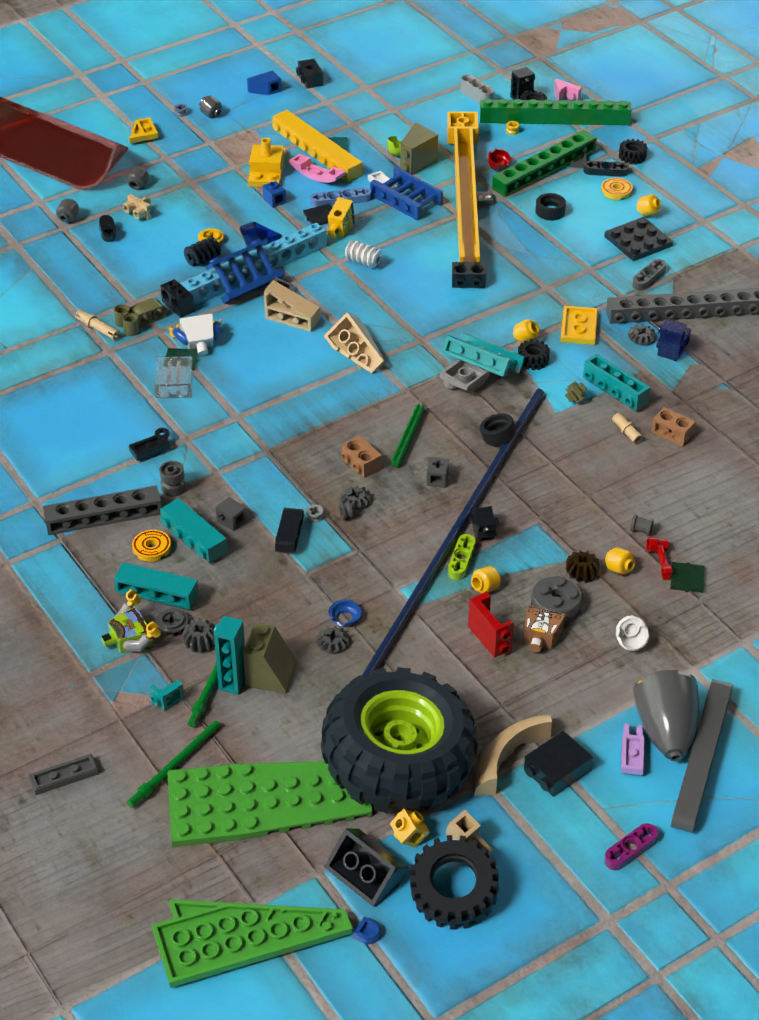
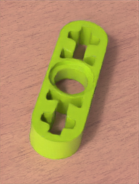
(463, 563)

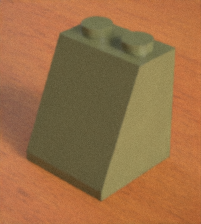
(418, 149)
(267, 660)

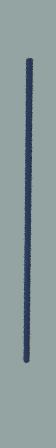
(451, 538)

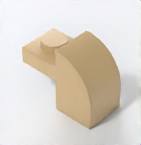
(466, 826)

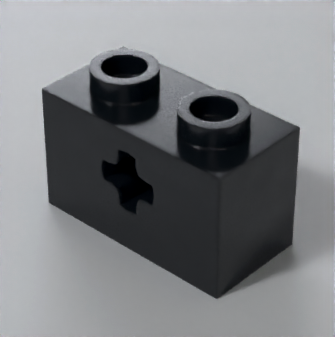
(310, 73)

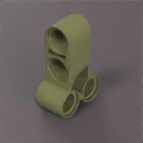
(138, 315)

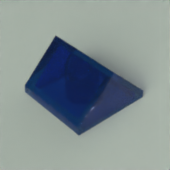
(254, 231)

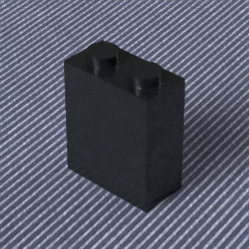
(558, 763)

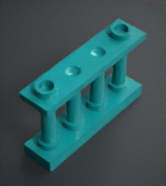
(483, 354)

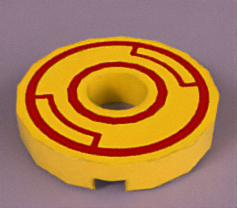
(616, 188)
(151, 537)

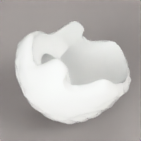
(632, 633)

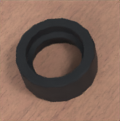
(550, 199)
(499, 436)

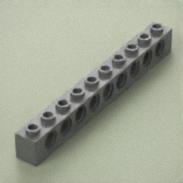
(683, 305)

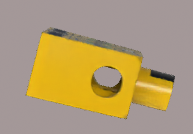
(341, 218)

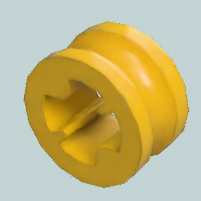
(512, 127)

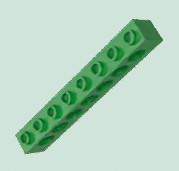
(543, 163)

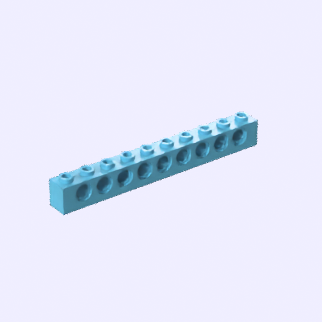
(278, 252)

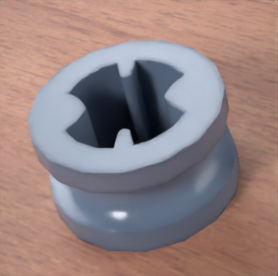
(180, 110)

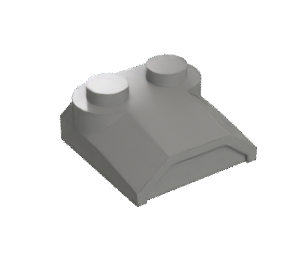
(463, 376)

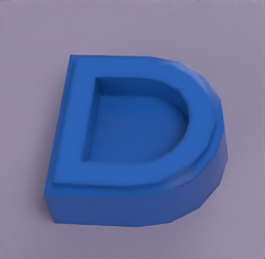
(367, 931)

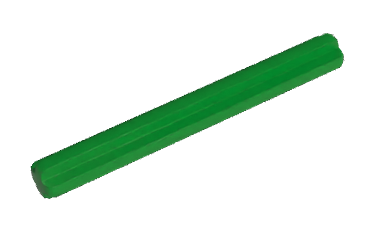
(408, 435)

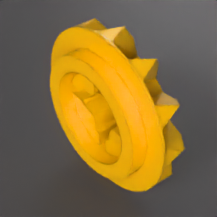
(217, 234)

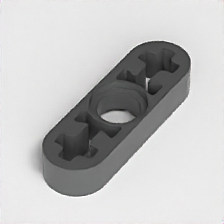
(642, 280)

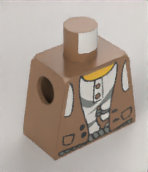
(542, 628)

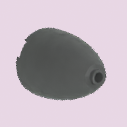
(668, 711)

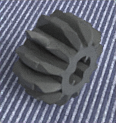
(199, 635)

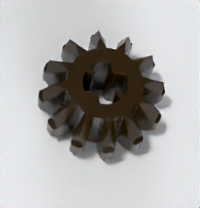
(582, 565)

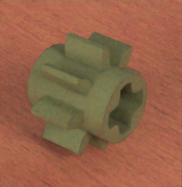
(576, 392)

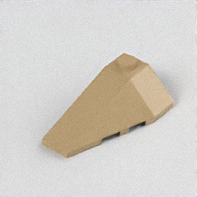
(354, 342)

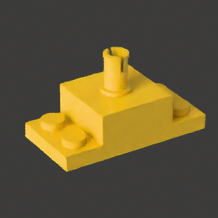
(266, 163)

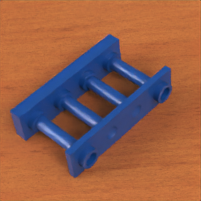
(406, 203)
(245, 286)

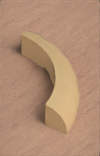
(503, 745)

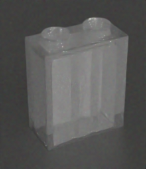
(174, 377)

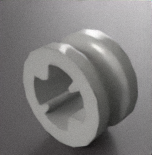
(315, 509)

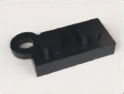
(151, 445)

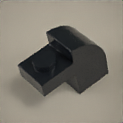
(484, 522)

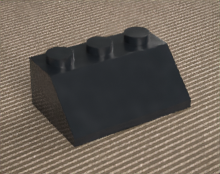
(365, 866)

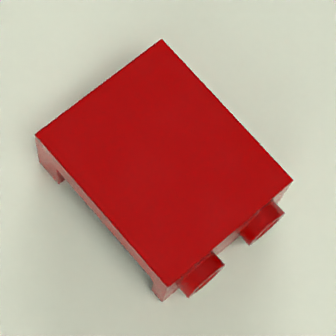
(492, 634)

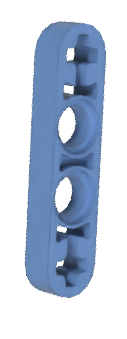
(357, 195)

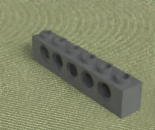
(102, 510)

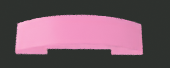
(314, 172)

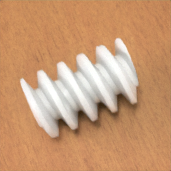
(363, 254)

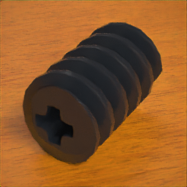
(202, 250)

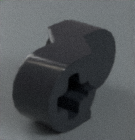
(107, 234)

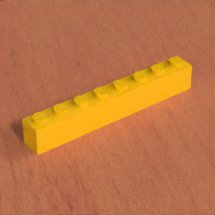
(317, 145)

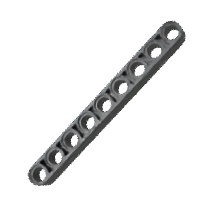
(701, 756)

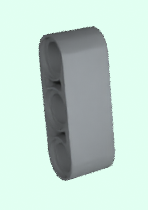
(476, 89)

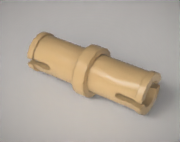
(627, 428)

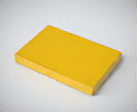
(579, 325)

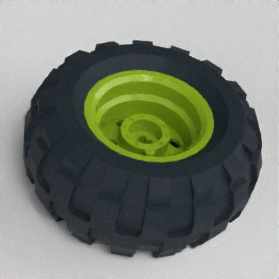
(399, 740)

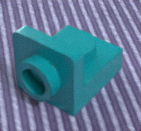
(168, 696)

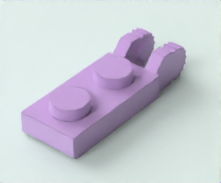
(632, 751)

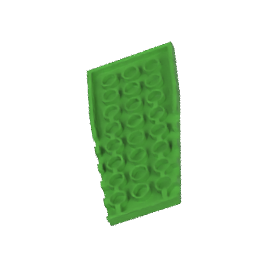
(253, 799)

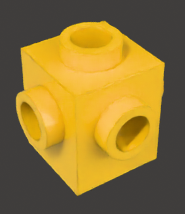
(409, 827)

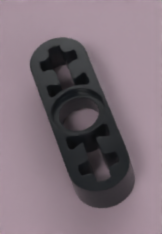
(612, 168)

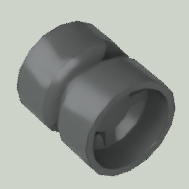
(172, 478)

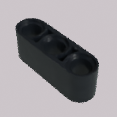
(289, 530)

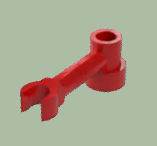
(659, 546)

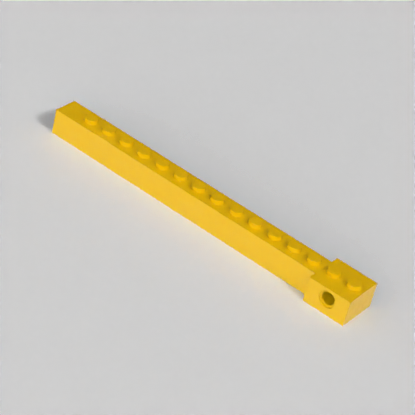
(463, 133)

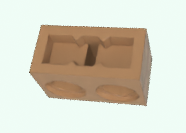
(673, 426)
(361, 456)

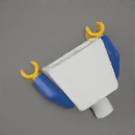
(197, 332)

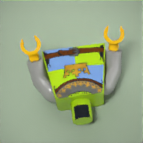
(129, 628)

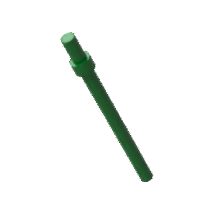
(200, 706)
(147, 788)

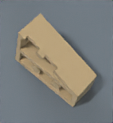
(290, 308)

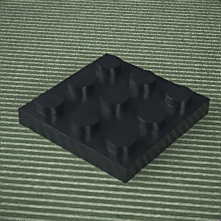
(638, 239)

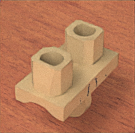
(139, 207)

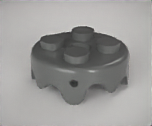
(570, 595)

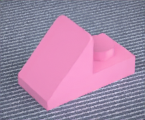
(565, 90)

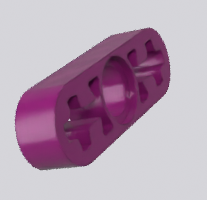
(629, 855)

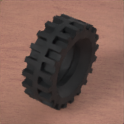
(461, 909)

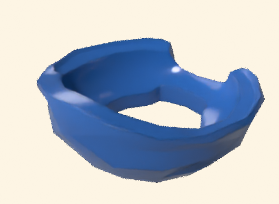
(345, 606)

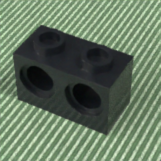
(521, 82)
(468, 274)
(177, 298)

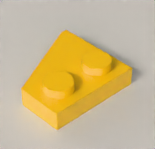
(143, 130)

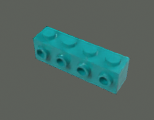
(616, 382)
(193, 530)
(157, 585)
(229, 654)

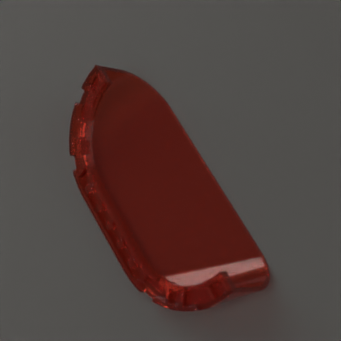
(55, 147)

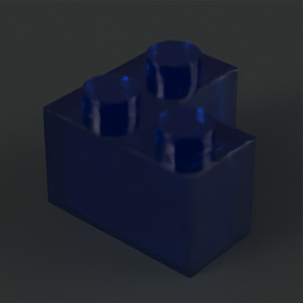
(673, 339)

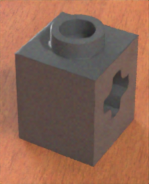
(440, 468)
(231, 513)

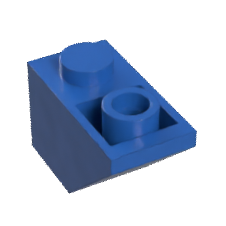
(265, 83)

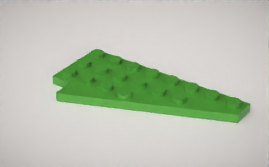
(223, 936)

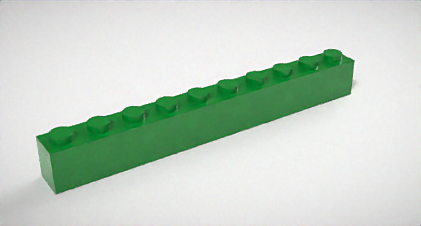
(555, 112)

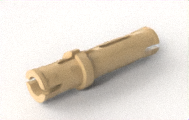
(92, 322)

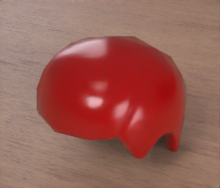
(499, 159)

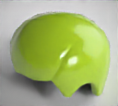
(394, 145)

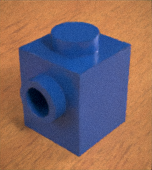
(274, 194)

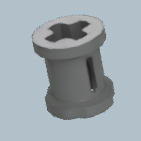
(642, 524)

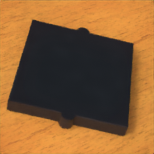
(318, 214)

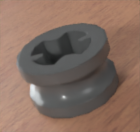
(345, 510)

